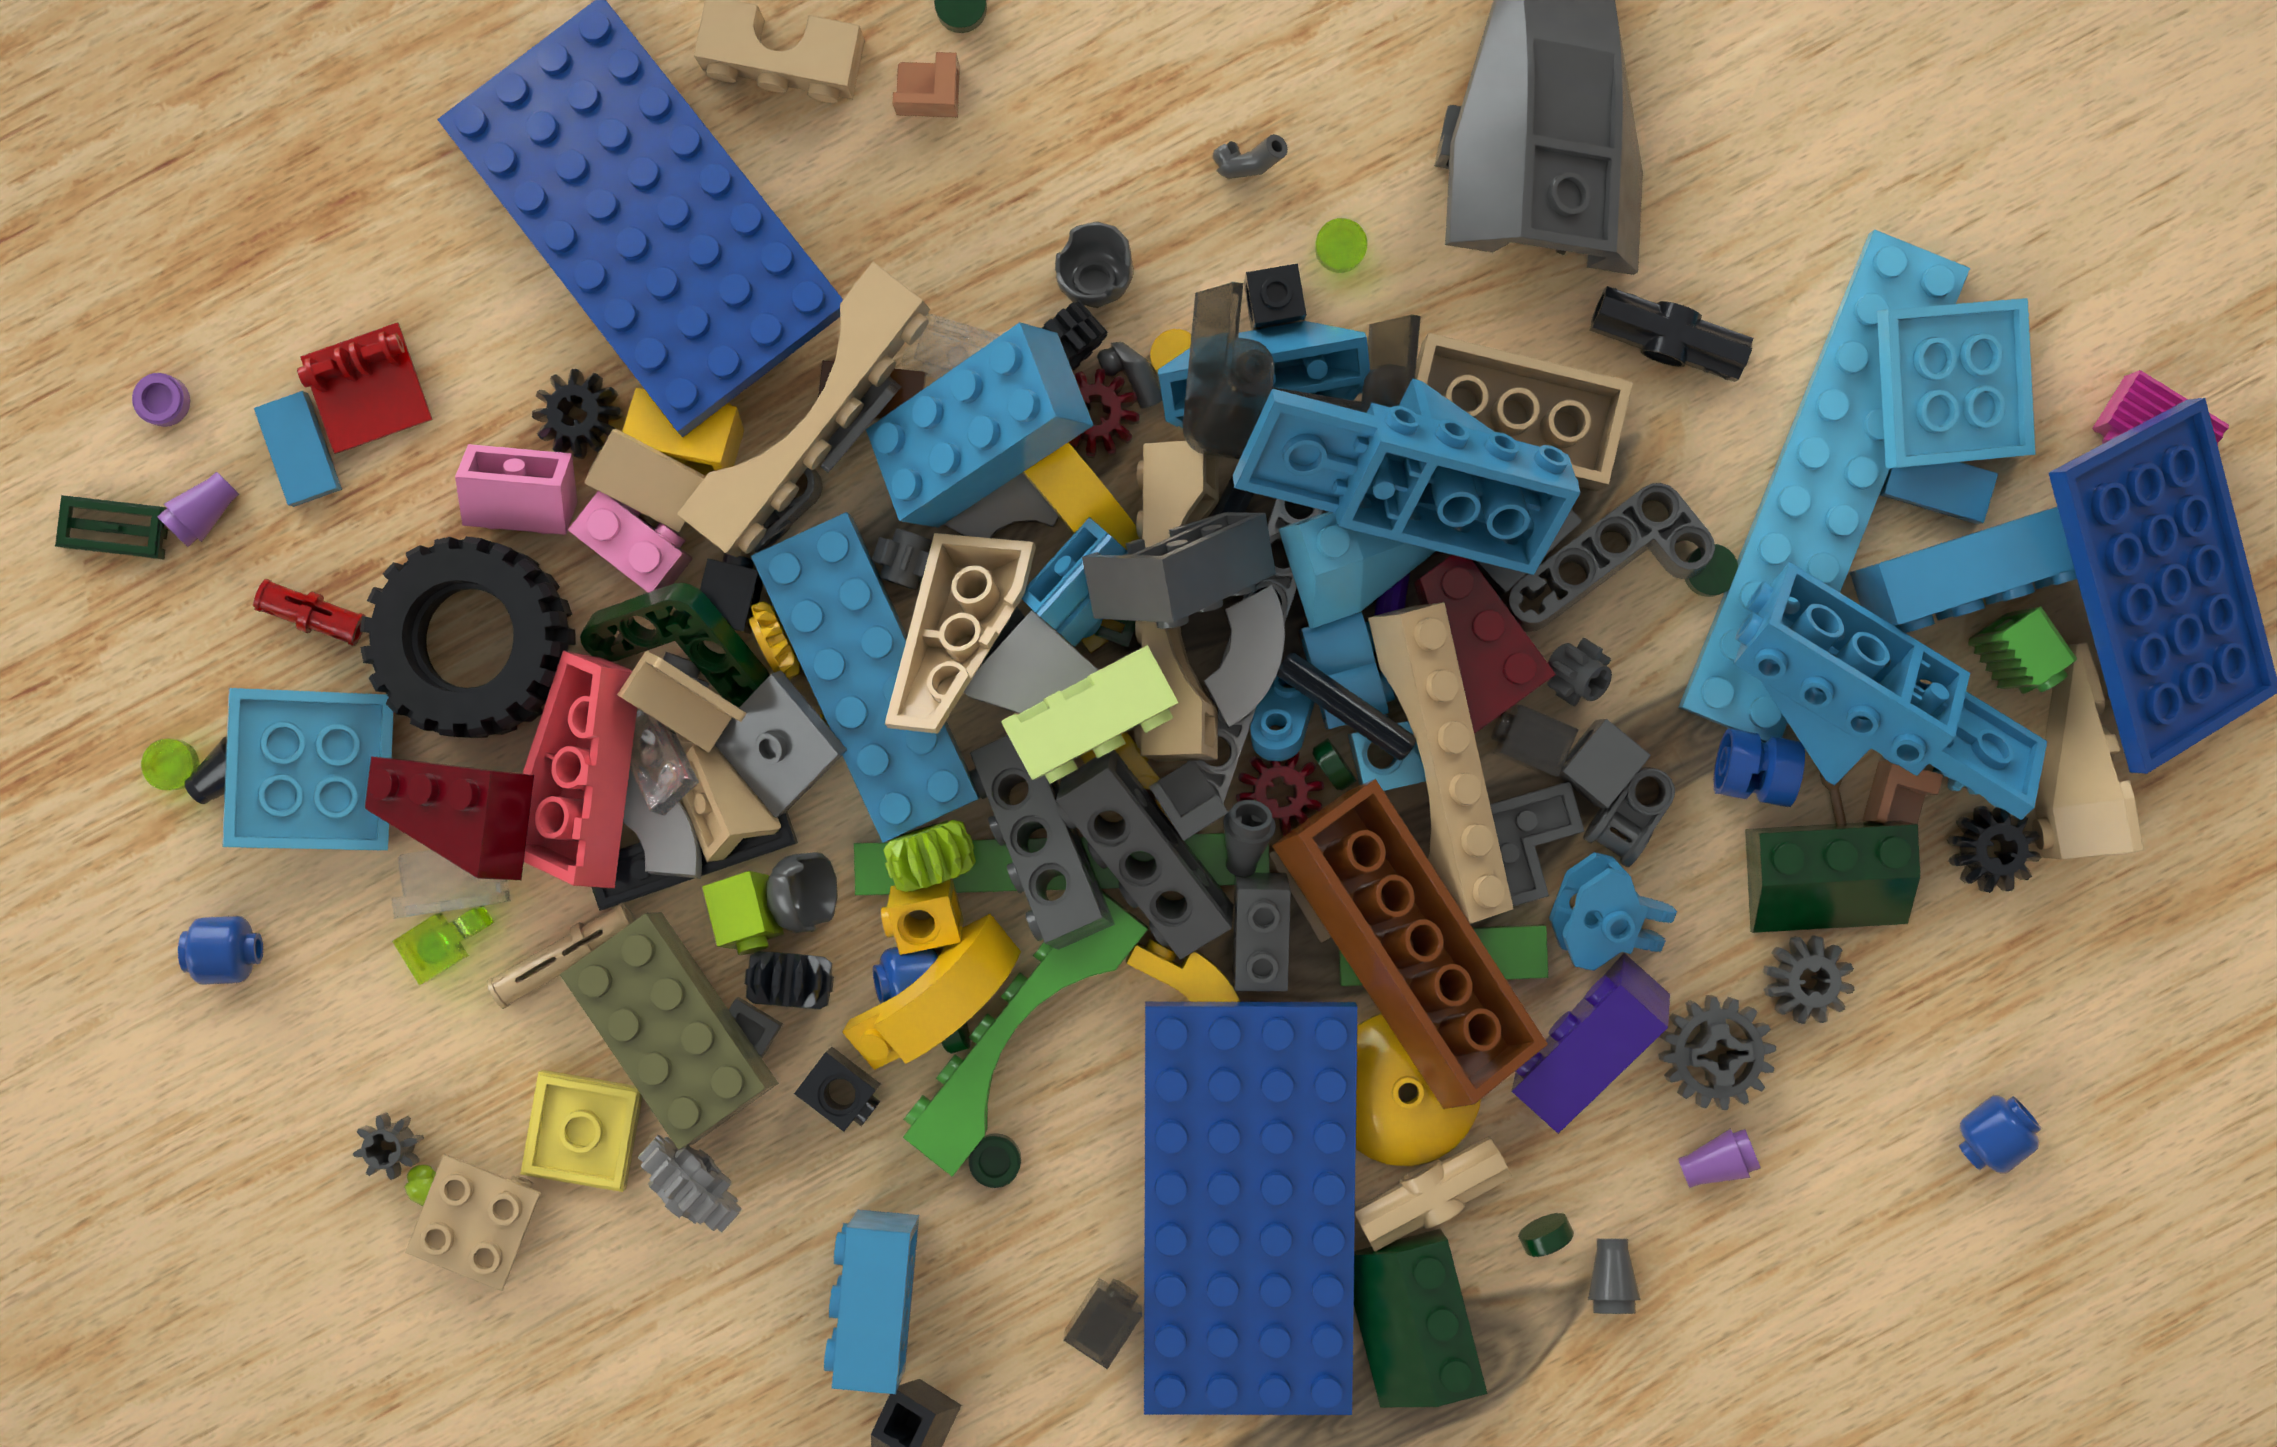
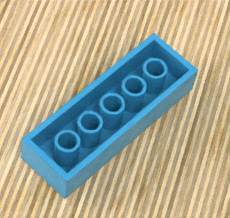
(851, 657)

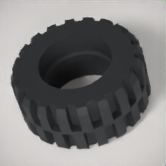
(402, 623)

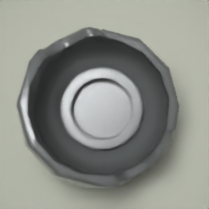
(1094, 265)
(802, 892)

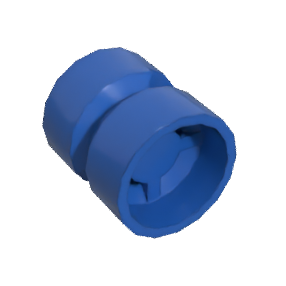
(1750, 766)

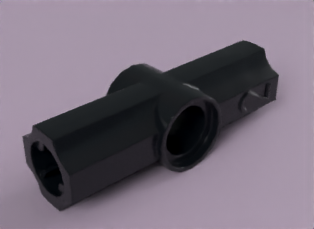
(1671, 334)

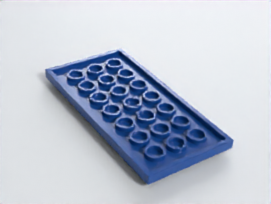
(643, 216)
(1249, 1207)

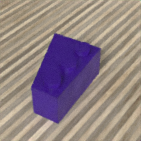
(1593, 1043)

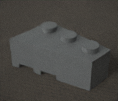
(1182, 573)

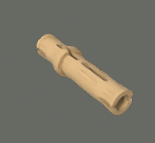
(512, 985)

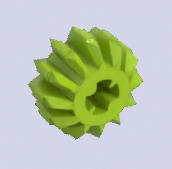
(929, 855)

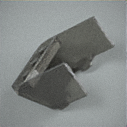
(1235, 375)

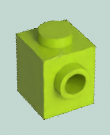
(741, 913)

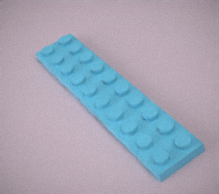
(1823, 475)

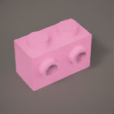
(516, 489)
(631, 544)

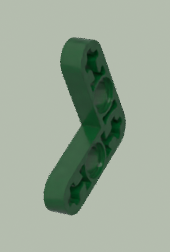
(695, 620)

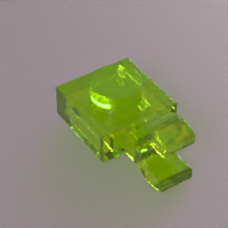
(437, 944)

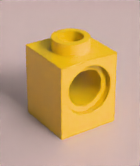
(918, 935)

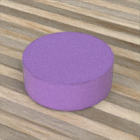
(161, 399)

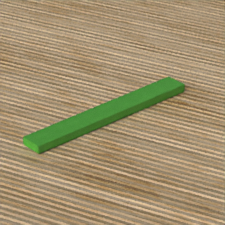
(991, 863)

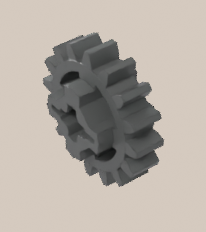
(1720, 1074)

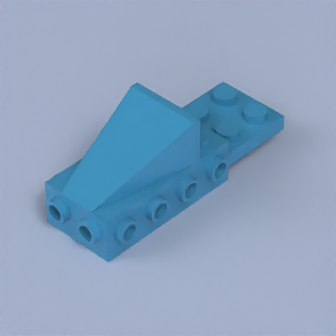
(1413, 475)
(1857, 687)

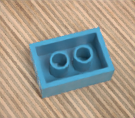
(872, 1301)

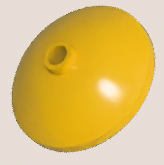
(1397, 1129)

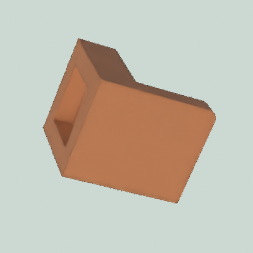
(928, 87)
(1899, 794)

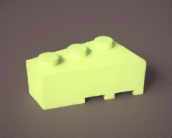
(1091, 715)

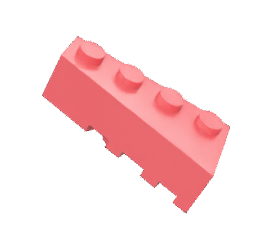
(581, 772)

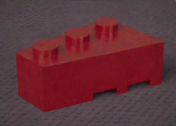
(1491, 648)
(457, 811)

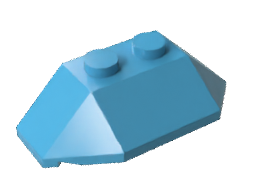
(1305, 359)

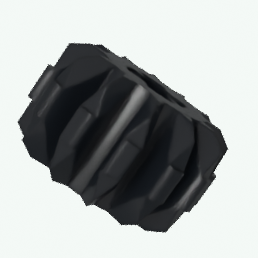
(560, 424)
(2011, 858)
(789, 980)

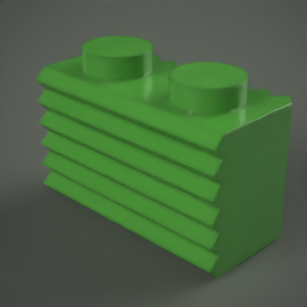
(2023, 651)

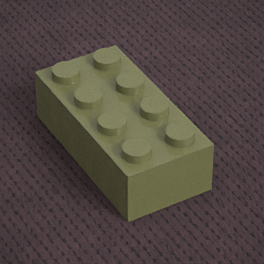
(669, 1029)

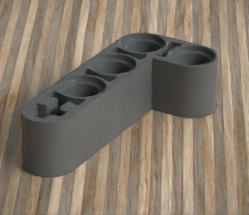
(1601, 565)

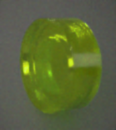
(1340, 245)
(169, 763)

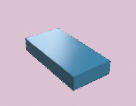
(297, 448)
(1943, 488)

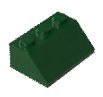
(1832, 875)
(1415, 1323)

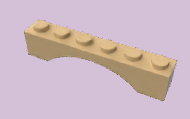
(1176, 490)
(739, 499)
(1423, 670)

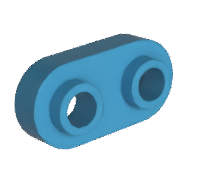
(1285, 709)

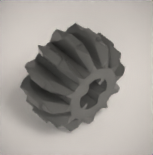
(1828, 985)

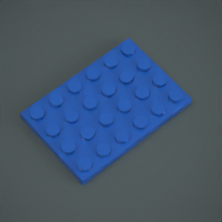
(2165, 583)

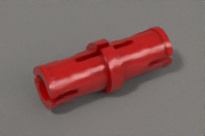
(308, 612)

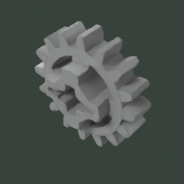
(689, 1183)

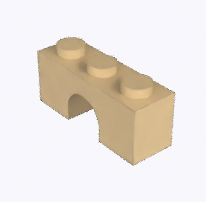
(821, 63)

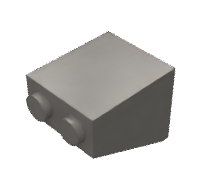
(1028, 667)

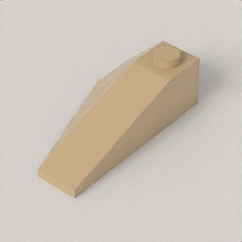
(958, 615)
(2079, 796)

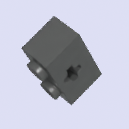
(1261, 932)

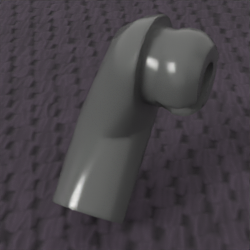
(1255, 162)
(1136, 368)

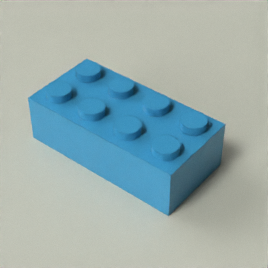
(979, 426)
(1958, 573)

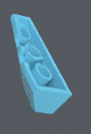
(1343, 568)

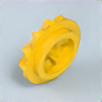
(774, 640)

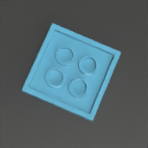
(1956, 382)
(303, 769)

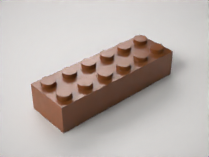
(1410, 945)

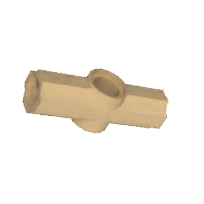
(1432, 1193)

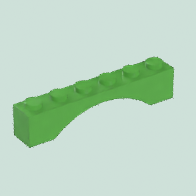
(958, 1114)

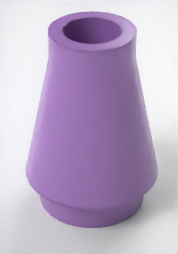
(198, 509)
(1720, 1160)

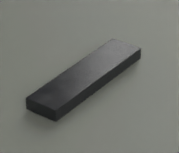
(635, 882)

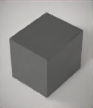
(1603, 763)

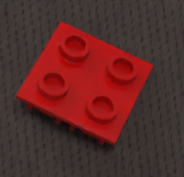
(365, 388)

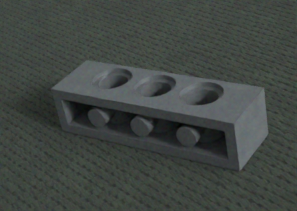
(1111, 786)
(1082, 906)

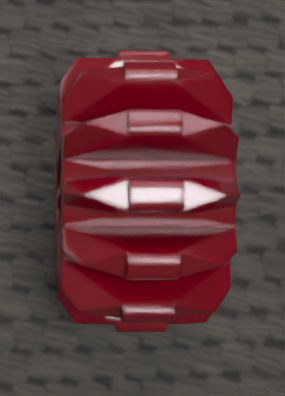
(1112, 405)
(1289, 777)

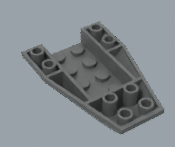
(1548, 137)

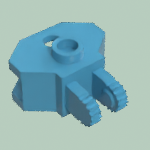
(1605, 913)

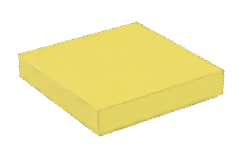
(581, 1130)

